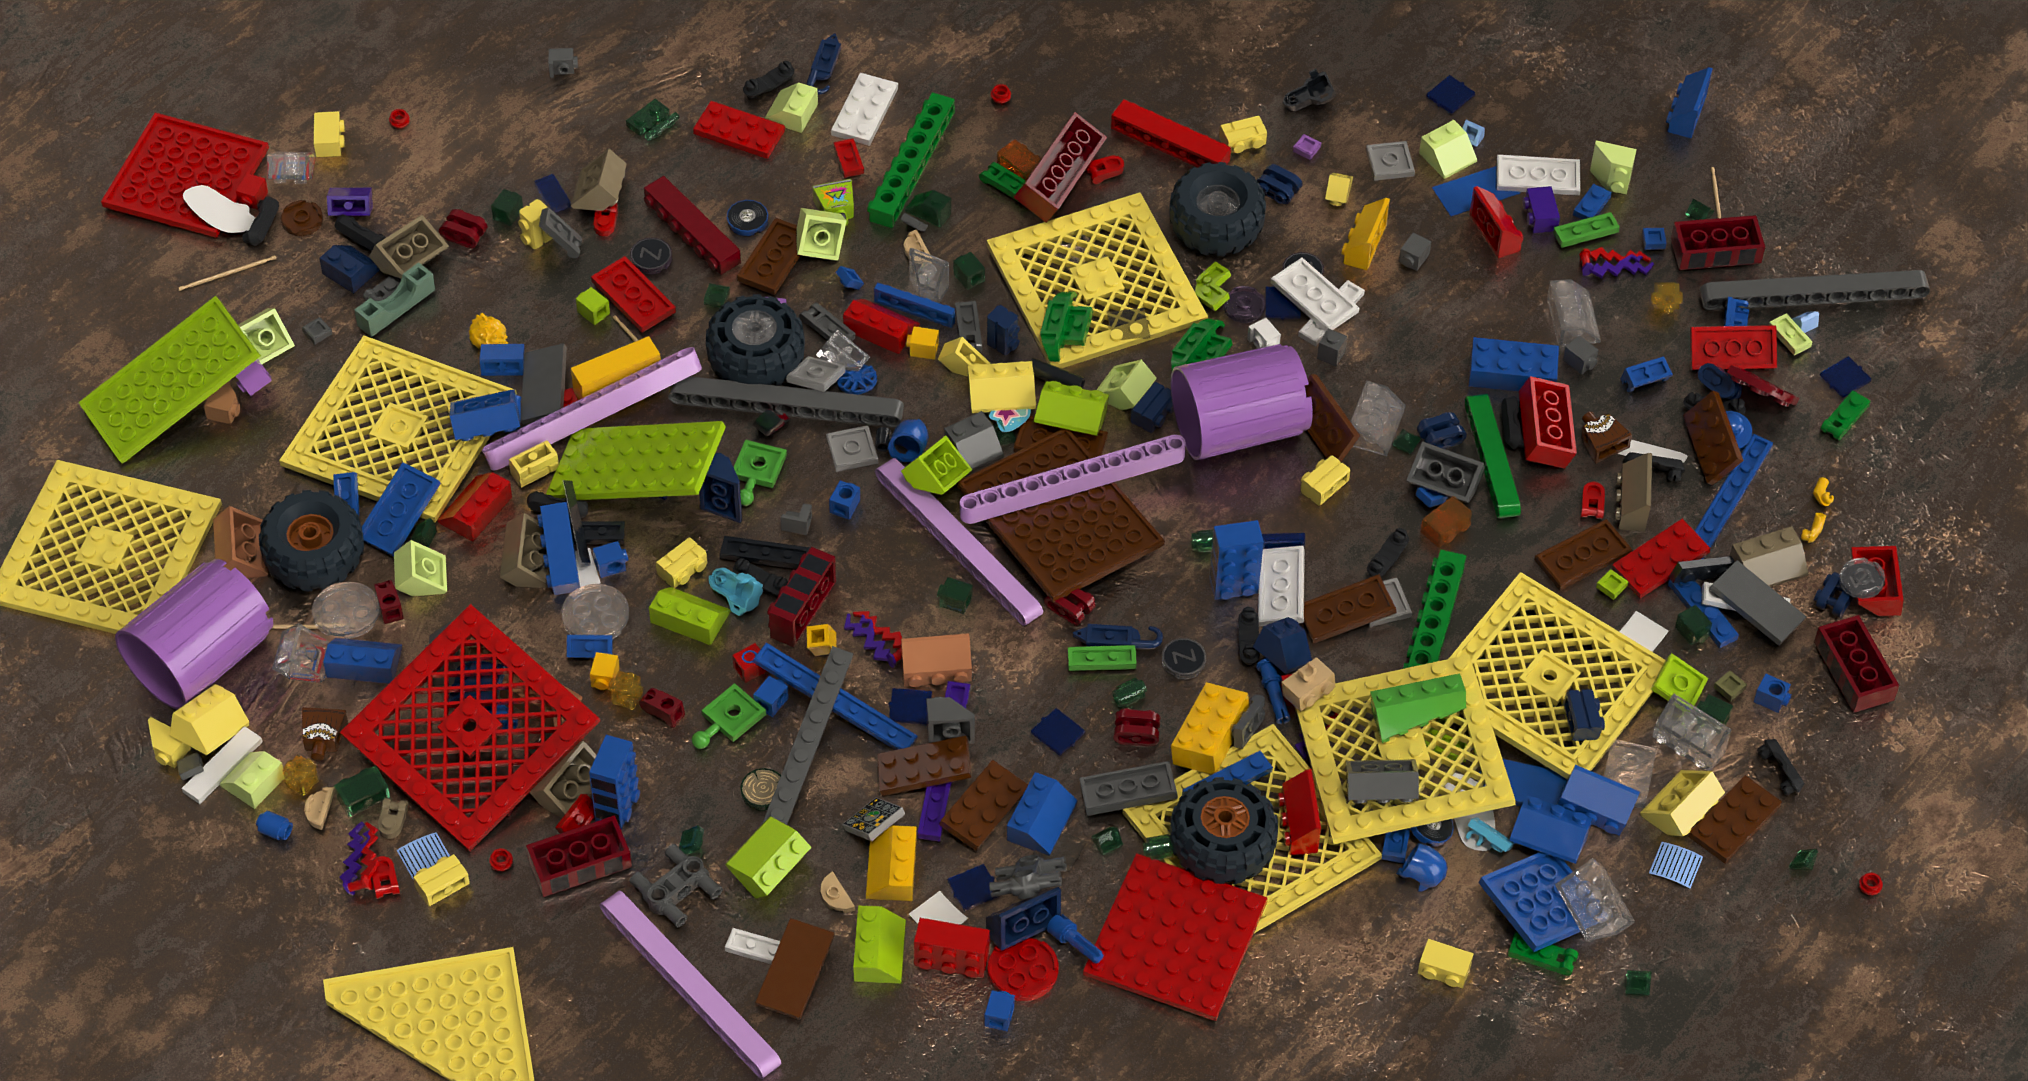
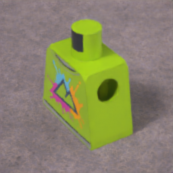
(835, 198)

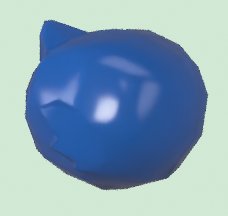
(912, 436)
(1424, 866)

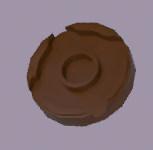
(301, 218)

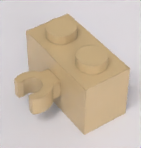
(1308, 684)

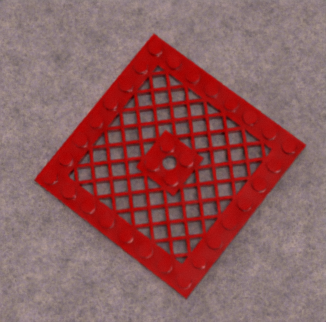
(516, 785)

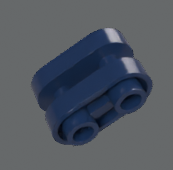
(1279, 183)
(1719, 381)
(1442, 430)
(1825, 597)

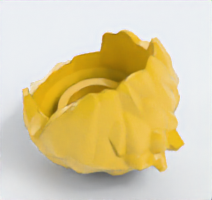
(487, 331)

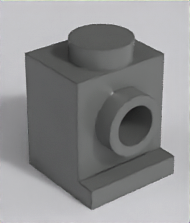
(562, 61)

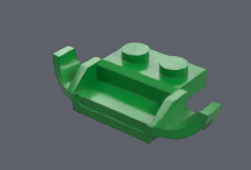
(1064, 324)
(1201, 343)

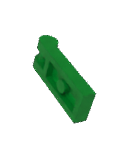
(1004, 180)
(1845, 415)
(1544, 957)

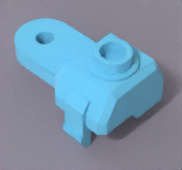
(739, 589)

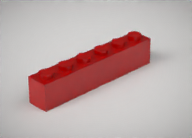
(1168, 135)

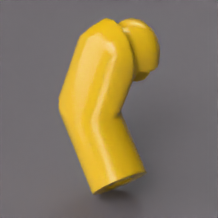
(1820, 494)
(1816, 529)

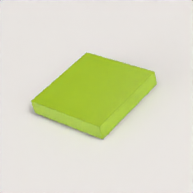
(1679, 679)

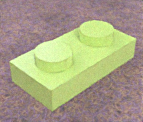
(1791, 334)

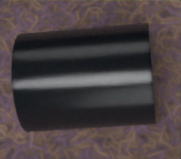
(883, 437)

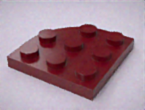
(1762, 386)

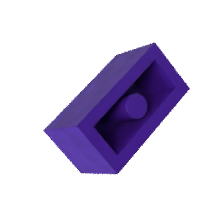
(349, 201)
(1541, 209)

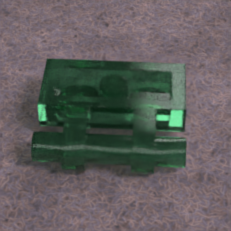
(647, 118)

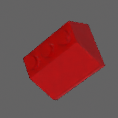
(1494, 223)
(878, 324)
(477, 505)
(1890, 598)
(1300, 814)

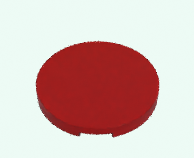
(1024, 969)

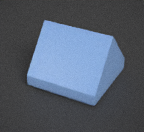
(1474, 131)
(1807, 321)

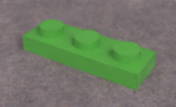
(1586, 229)
(1101, 658)

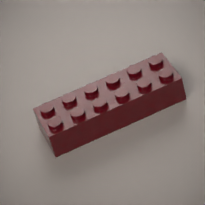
(1060, 167)

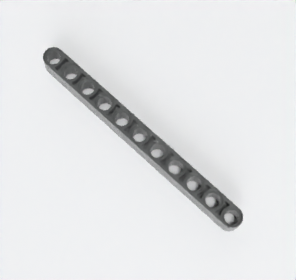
(1817, 289)
(787, 400)

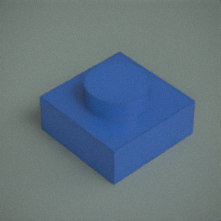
(1654, 238)
(849, 278)
(1430, 497)

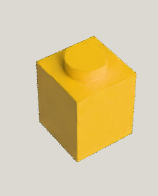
(923, 342)
(821, 639)
(603, 670)

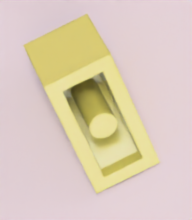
(1338, 188)
(959, 354)
(166, 748)

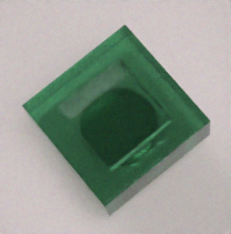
(716, 295)
(691, 839)

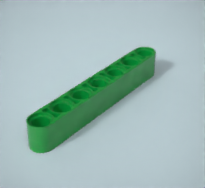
(1493, 455)

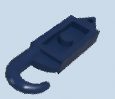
(824, 62)
(1116, 636)

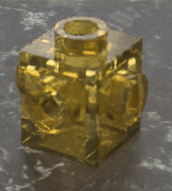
(1661, 291)
(626, 689)
(300, 774)

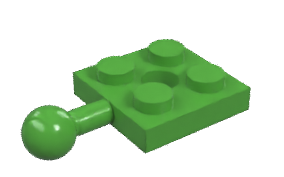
(762, 475)
(732, 726)

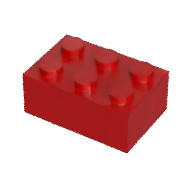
(951, 948)

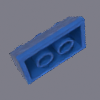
(1689, 103)
(484, 415)
(362, 660)
(1598, 798)
(1041, 814)
(1551, 829)

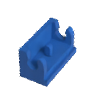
(1734, 315)
(502, 359)
(1646, 373)

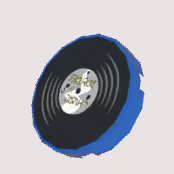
(747, 217)
(1434, 833)

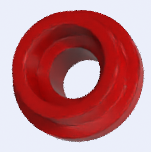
(1000, 93)
(399, 118)
(501, 854)
(1870, 878)

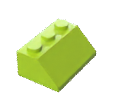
(1072, 408)
(937, 468)
(687, 614)
(767, 857)
(878, 945)

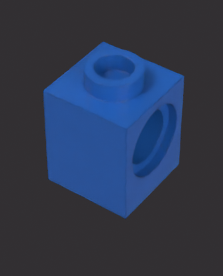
(844, 507)
(610, 559)
(1766, 691)
(771, 695)
(999, 1010)

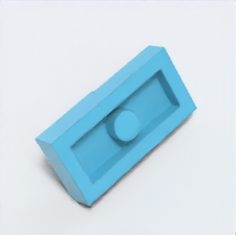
(1497, 839)

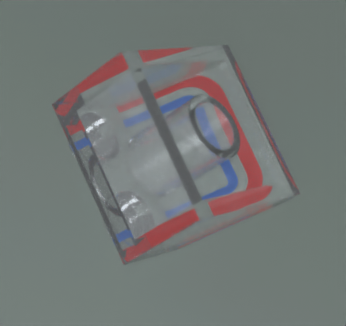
(290, 165)
(301, 655)

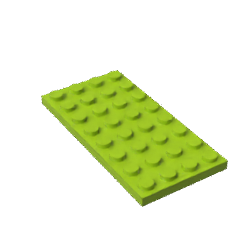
(169, 379)
(637, 460)

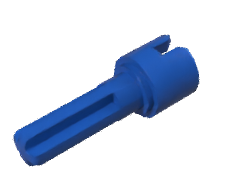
(1066, 931)

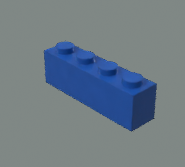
(559, 547)

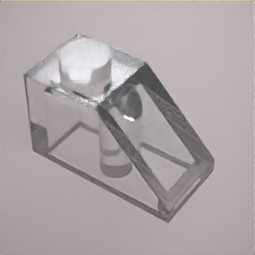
(843, 351)

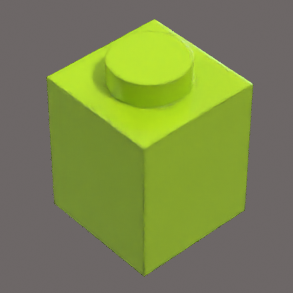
(592, 306)

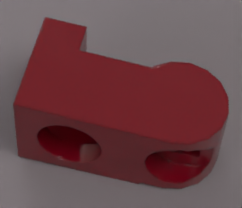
(389, 602)
(663, 706)

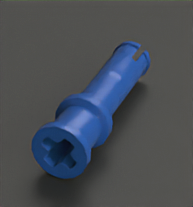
(1271, 682)

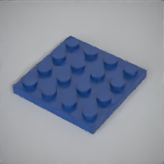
(1531, 900)

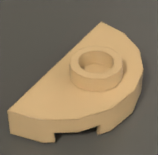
(914, 241)
(318, 806)
(834, 895)

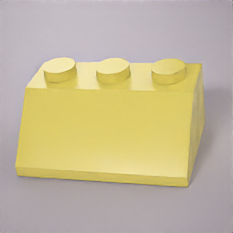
(1001, 386)
(208, 720)
(1683, 802)

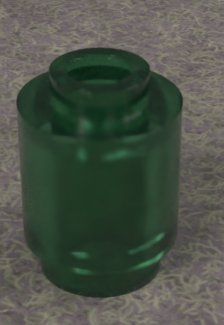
(1202, 541)
(1129, 692)
(1158, 847)

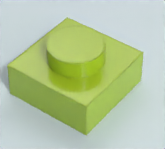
(1612, 584)

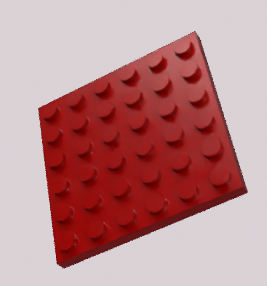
(174, 158)
(1176, 937)

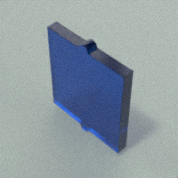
(1450, 94)
(1279, 305)
(1845, 377)
(909, 706)
(1058, 731)
(972, 887)

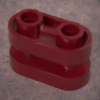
(463, 228)
(1072, 606)
(1136, 727)

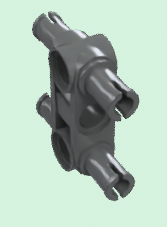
(1028, 876)
(676, 885)

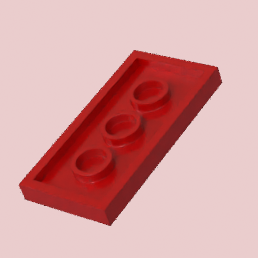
(739, 129)
(633, 294)
(1734, 345)
(1655, 560)

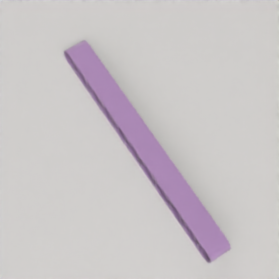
(594, 407)
(1072, 479)
(960, 544)
(690, 984)

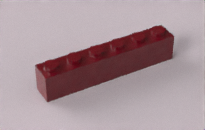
(692, 225)

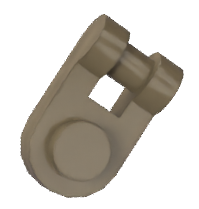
(391, 825)

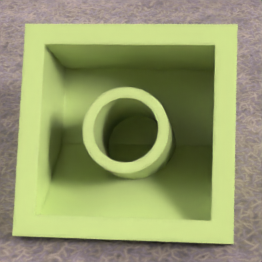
(794, 106)
(1447, 149)
(1613, 166)
(820, 233)
(267, 334)
(1127, 384)
(419, 570)
(254, 778)

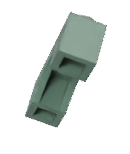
(414, 287)

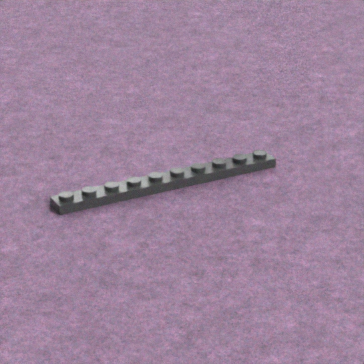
(809, 735)

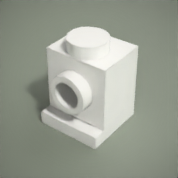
(1263, 334)

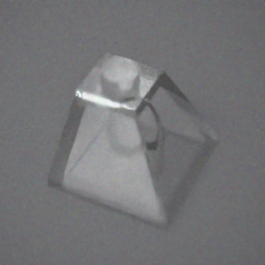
(928, 275)

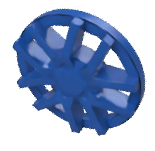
(858, 379)

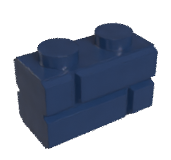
(1002, 330)
(1152, 408)
(1583, 714)

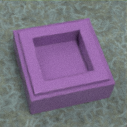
(1306, 146)

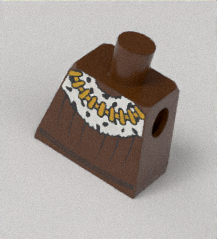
(1604, 436)
(322, 730)

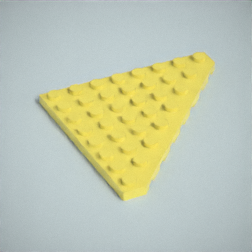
(446, 1013)

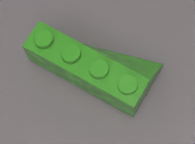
(1416, 704)

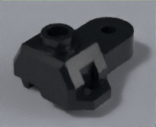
(1315, 91)

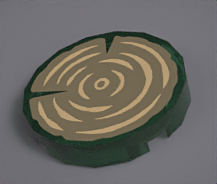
(759, 787)

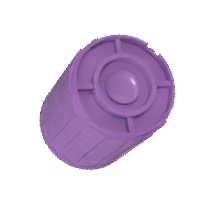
(1240, 400)
(194, 633)

